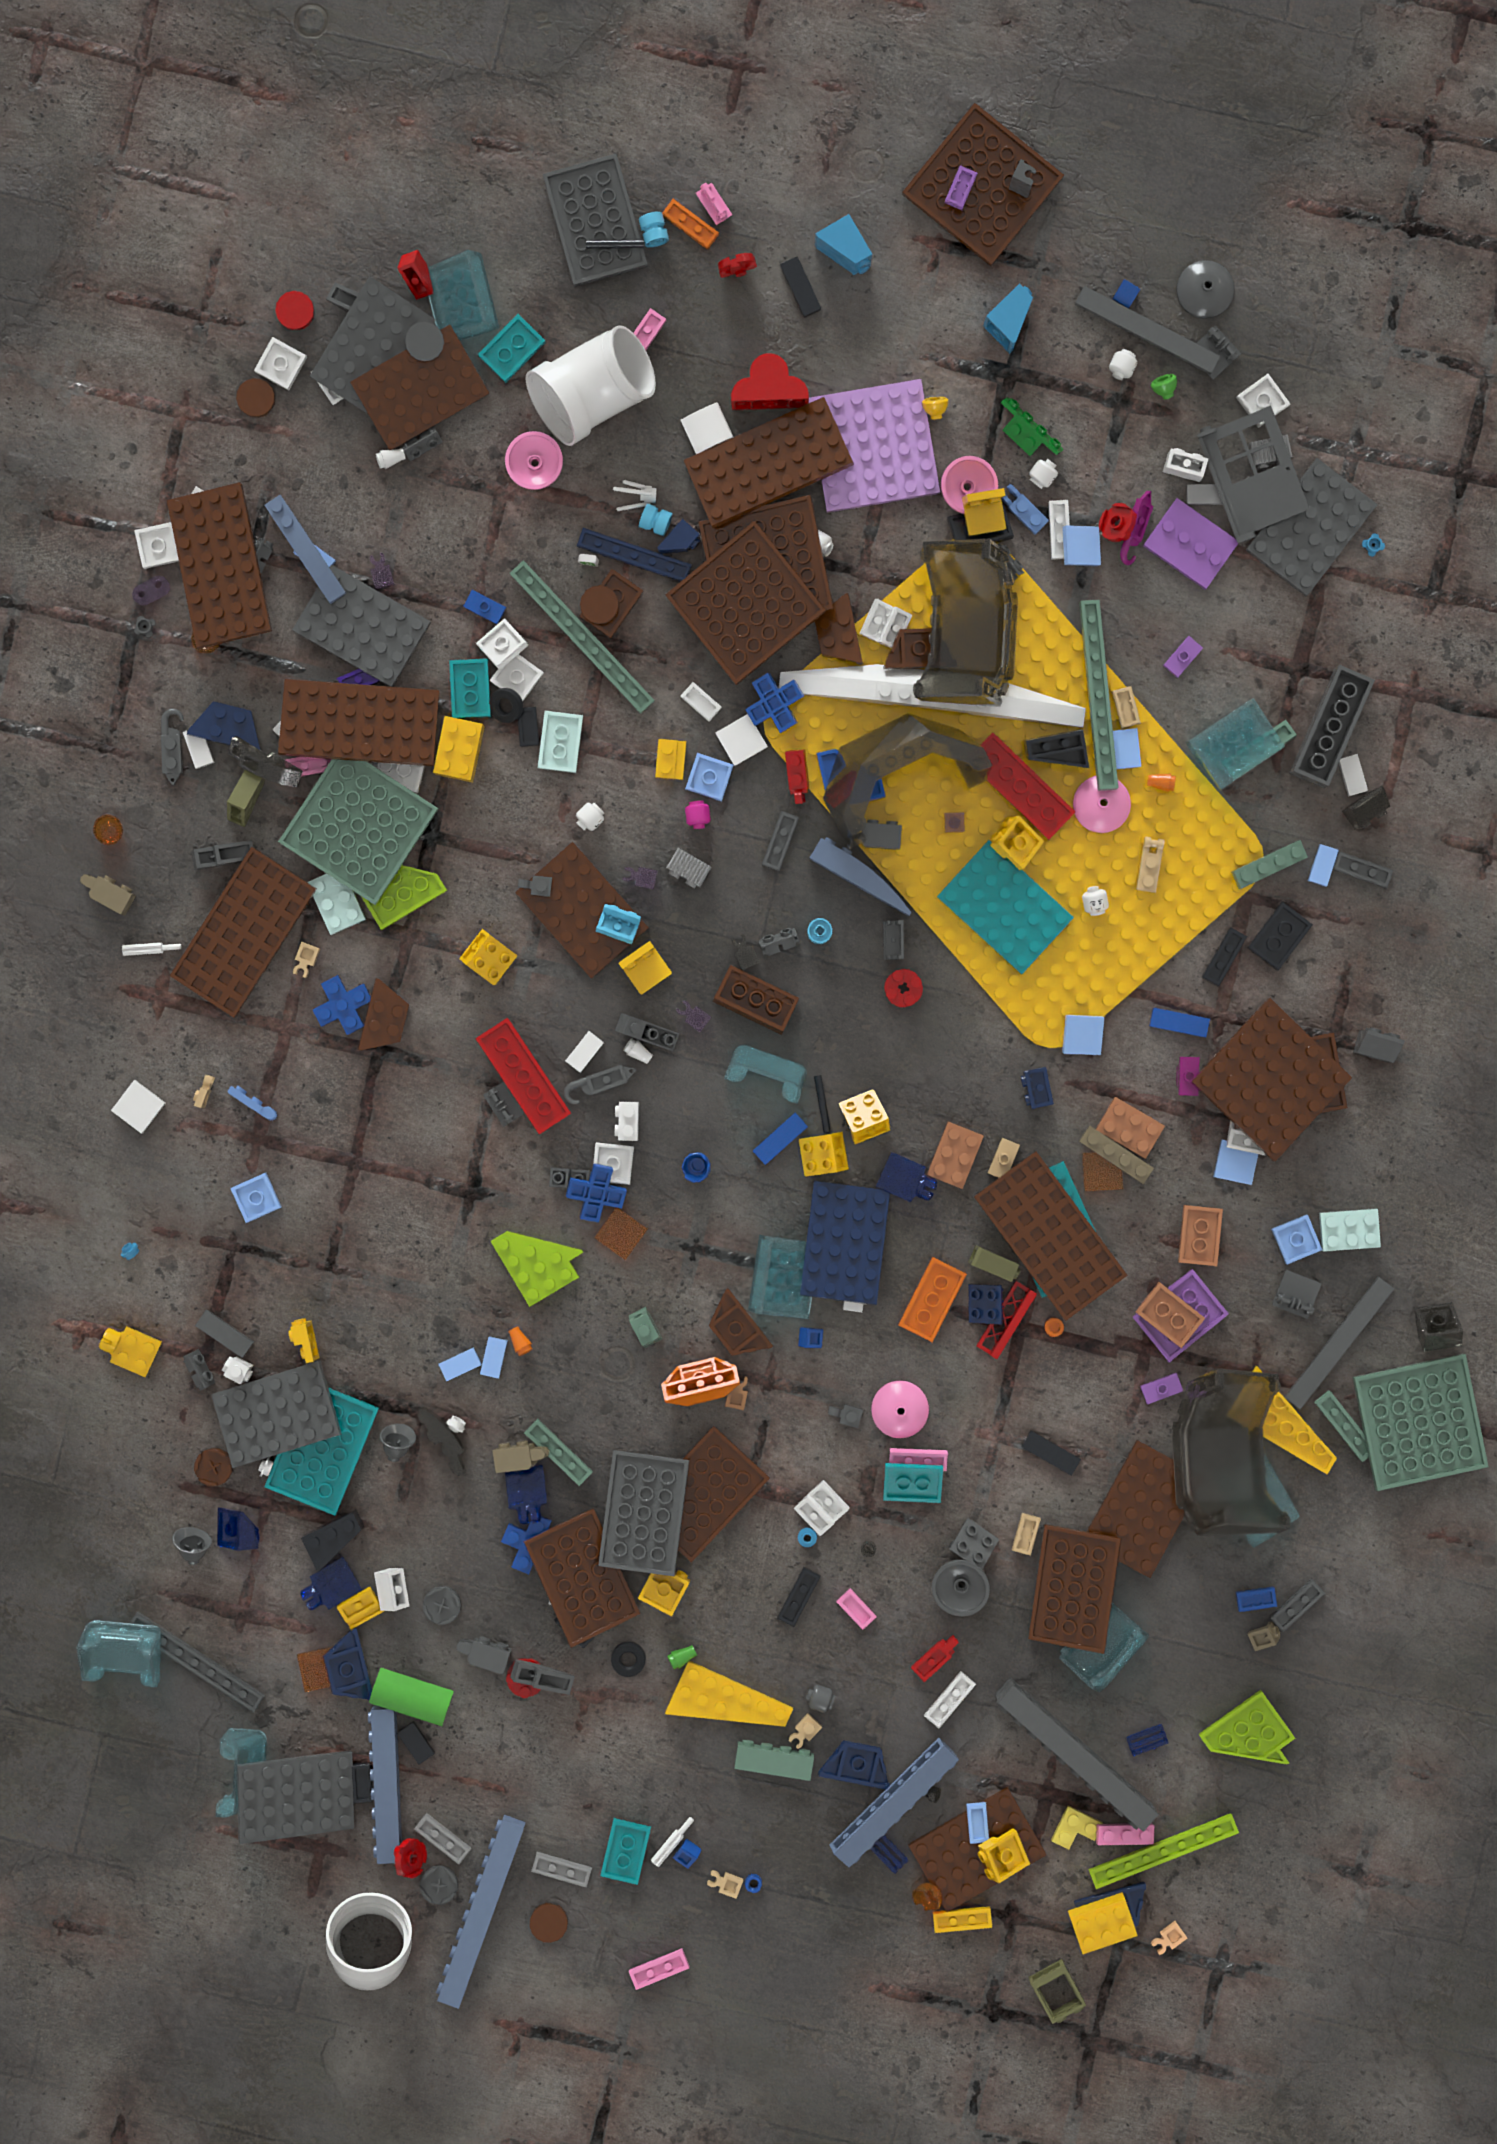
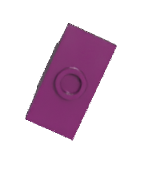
(1185, 1073)

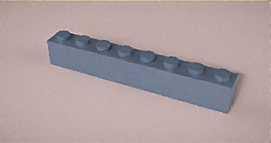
(386, 1783)
(894, 1802)

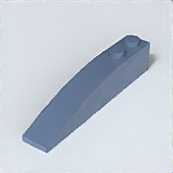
(305, 549)
(855, 872)

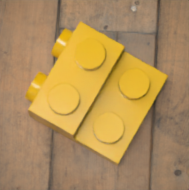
(1016, 841)
(303, 1333)
(664, 1591)
(1003, 1856)

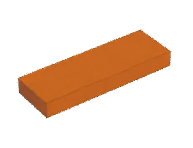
(690, 224)

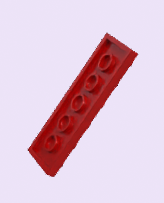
(1025, 789)
(523, 1076)

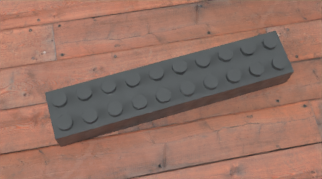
(1076, 1755)

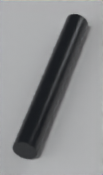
(614, 244)
(822, 1103)

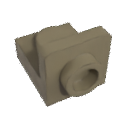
(1264, 1636)

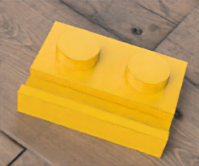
(670, 759)
(360, 1608)

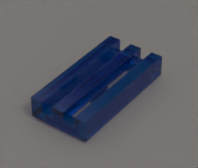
(1164, 1741)
(899, 1865)

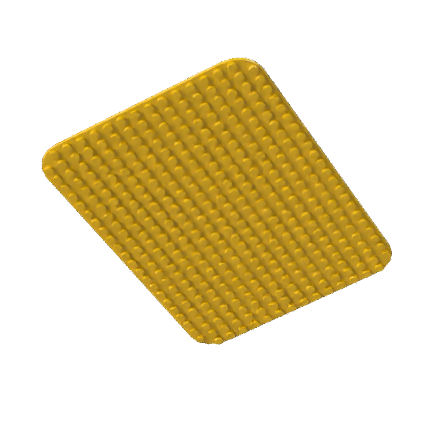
(1094, 957)

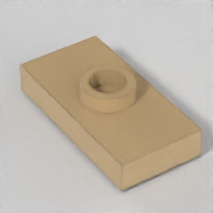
(1126, 707)
(1003, 1157)
(1026, 1534)

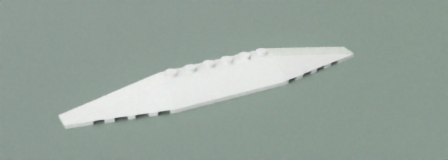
(895, 686)

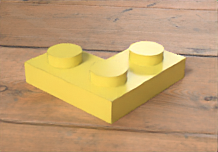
(1074, 1822)

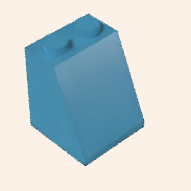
(845, 245)
(1008, 317)

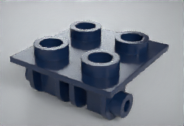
(985, 1304)

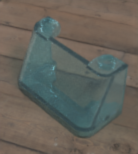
(768, 1065)
(1123, 1642)
(120, 1649)
(243, 1747)

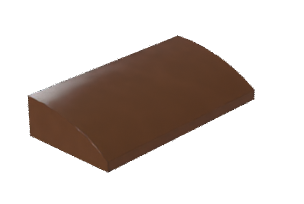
(755, 999)

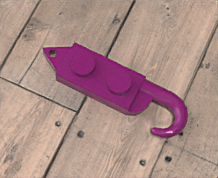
(1143, 510)

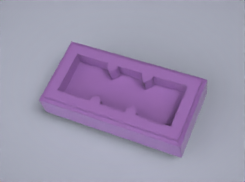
(961, 187)
(1182, 656)
(1161, 1388)

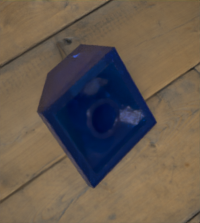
(236, 1530)

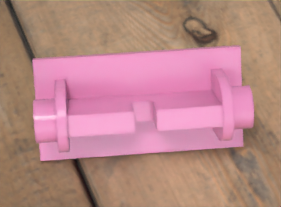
(713, 203)

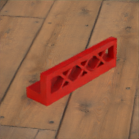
(1012, 1324)

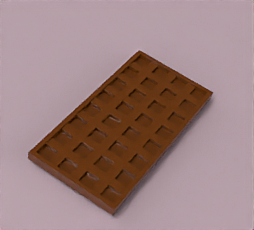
(768, 462)
(219, 565)
(358, 722)
(243, 932)
(1050, 1235)

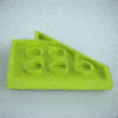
(406, 893)
(536, 1264)
(1250, 1732)

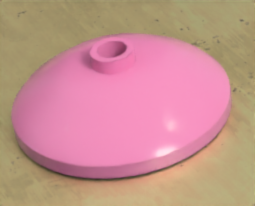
(529, 448)
(969, 471)
(1094, 815)
(895, 1396)

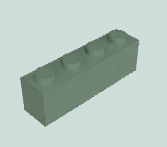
(774, 1760)

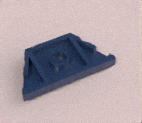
(223, 722)
(347, 1668)
(857, 1765)
(1133, 1896)

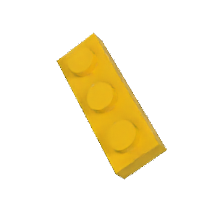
(962, 1919)

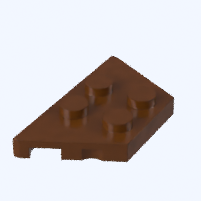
(838, 632)
(909, 649)
(383, 1018)
(736, 1327)

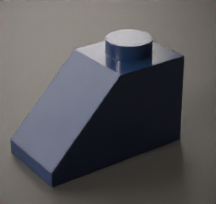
(680, 539)

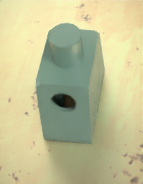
(644, 1327)

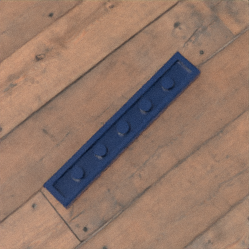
(633, 555)

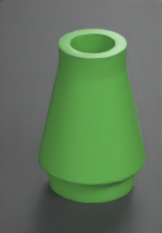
(680, 1657)

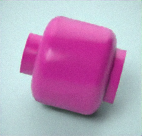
(697, 814)

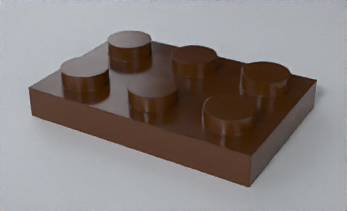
(627, 597)

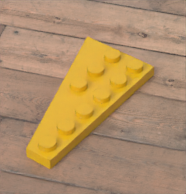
(1293, 1434)
(714, 1696)

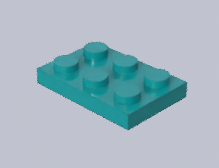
(511, 348)
(470, 688)
(913, 1482)
(625, 1851)

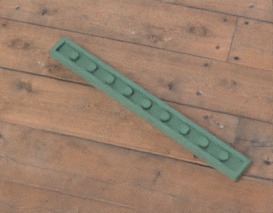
(582, 637)
(1098, 695)

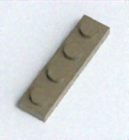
(1116, 1154)

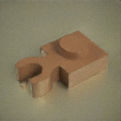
(737, 1397)

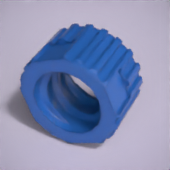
(753, 1889)

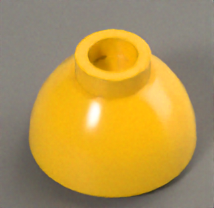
(935, 406)

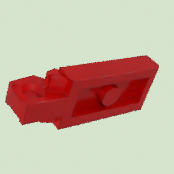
(797, 774)
(934, 1658)

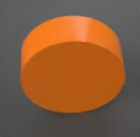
(1054, 1326)

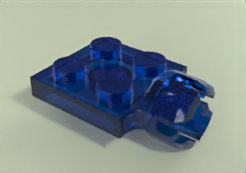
(906, 1179)
(527, 1493)
(331, 1585)

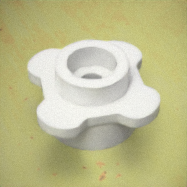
(456, 1424)
(265, 1467)

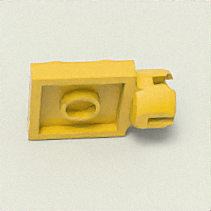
(130, 1349)

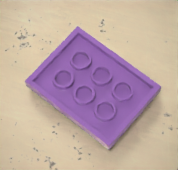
(1191, 543)
(1200, 1298)

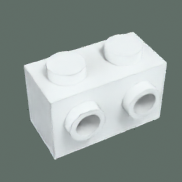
(1185, 464)
(628, 1121)
(391, 1589)

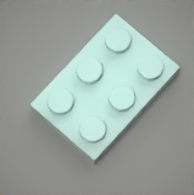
(560, 741)
(336, 904)
(1349, 1230)

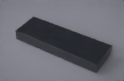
(800, 286)
(1224, 957)
(1051, 1452)
(798, 1596)

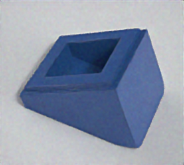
(1126, 293)
(810, 1337)
(687, 1853)

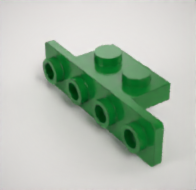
(1026, 432)

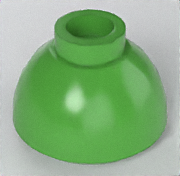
(1165, 385)

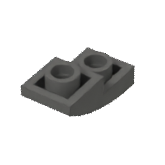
(561, 1176)

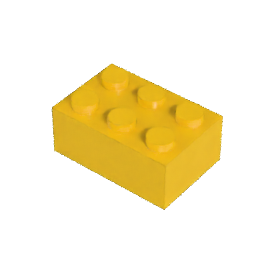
(458, 749)
(1102, 1923)

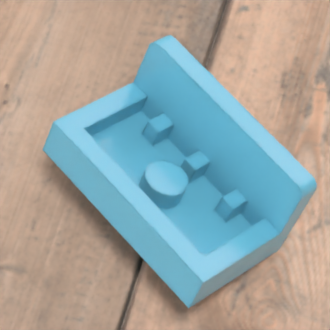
(618, 923)

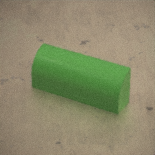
(411, 1696)

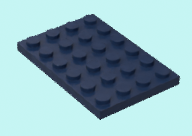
(845, 1243)

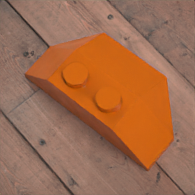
(700, 1382)

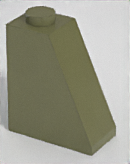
(244, 798)
(994, 1263)

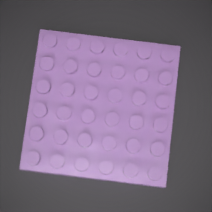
(887, 443)

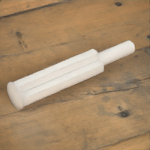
(150, 948)
(671, 1843)

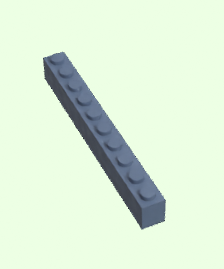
(481, 1911)

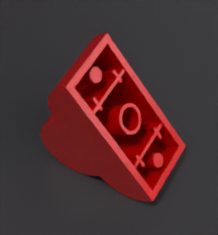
(769, 386)

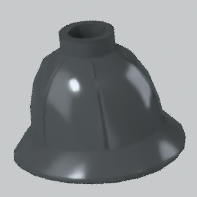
(397, 1440)
(191, 1543)

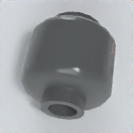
(820, 1698)

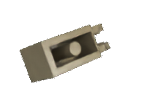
(109, 894)
(518, 1456)

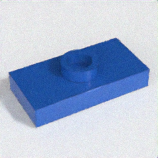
(484, 607)
(1256, 1599)

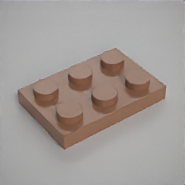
(1130, 1127)
(955, 1155)
(1200, 1235)
(1170, 1315)

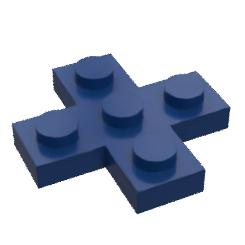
(774, 702)
(342, 1005)
(596, 1193)
(515, 1536)

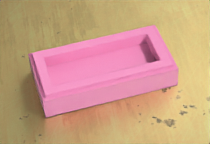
(856, 1608)

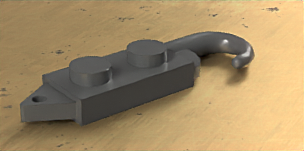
(171, 747)
(599, 1082)

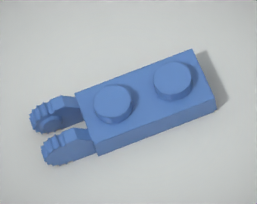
(1025, 511)
(253, 1103)

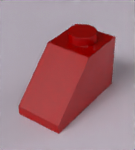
(416, 274)

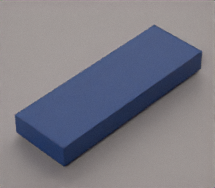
(1179, 1022)
(780, 1138)

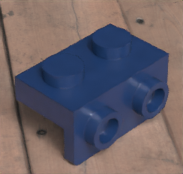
(1037, 1088)

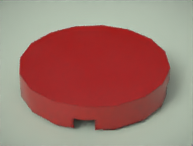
(295, 310)

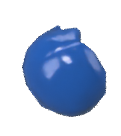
(696, 1167)

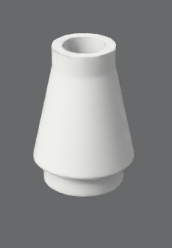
(387, 458)
(637, 1051)

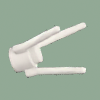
(647, 493)

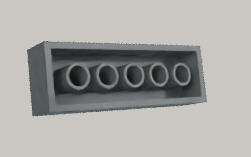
(1331, 726)

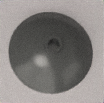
(1204, 301)
(956, 1598)

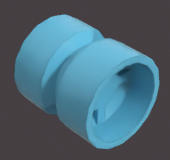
(652, 225)
(657, 520)
(819, 931)

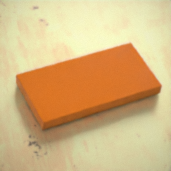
(932, 1299)

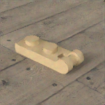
(1150, 865)

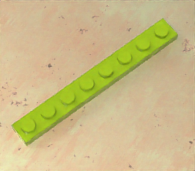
(1163, 1851)

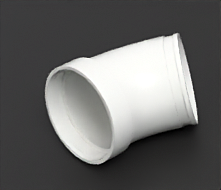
(591, 384)
(357, 1906)

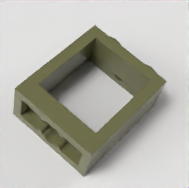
(1049, 1974)

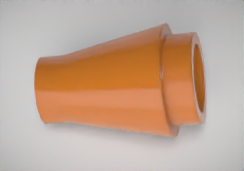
(1162, 781)
(520, 1341)

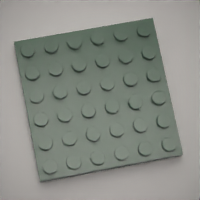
(358, 826)
(1420, 1422)

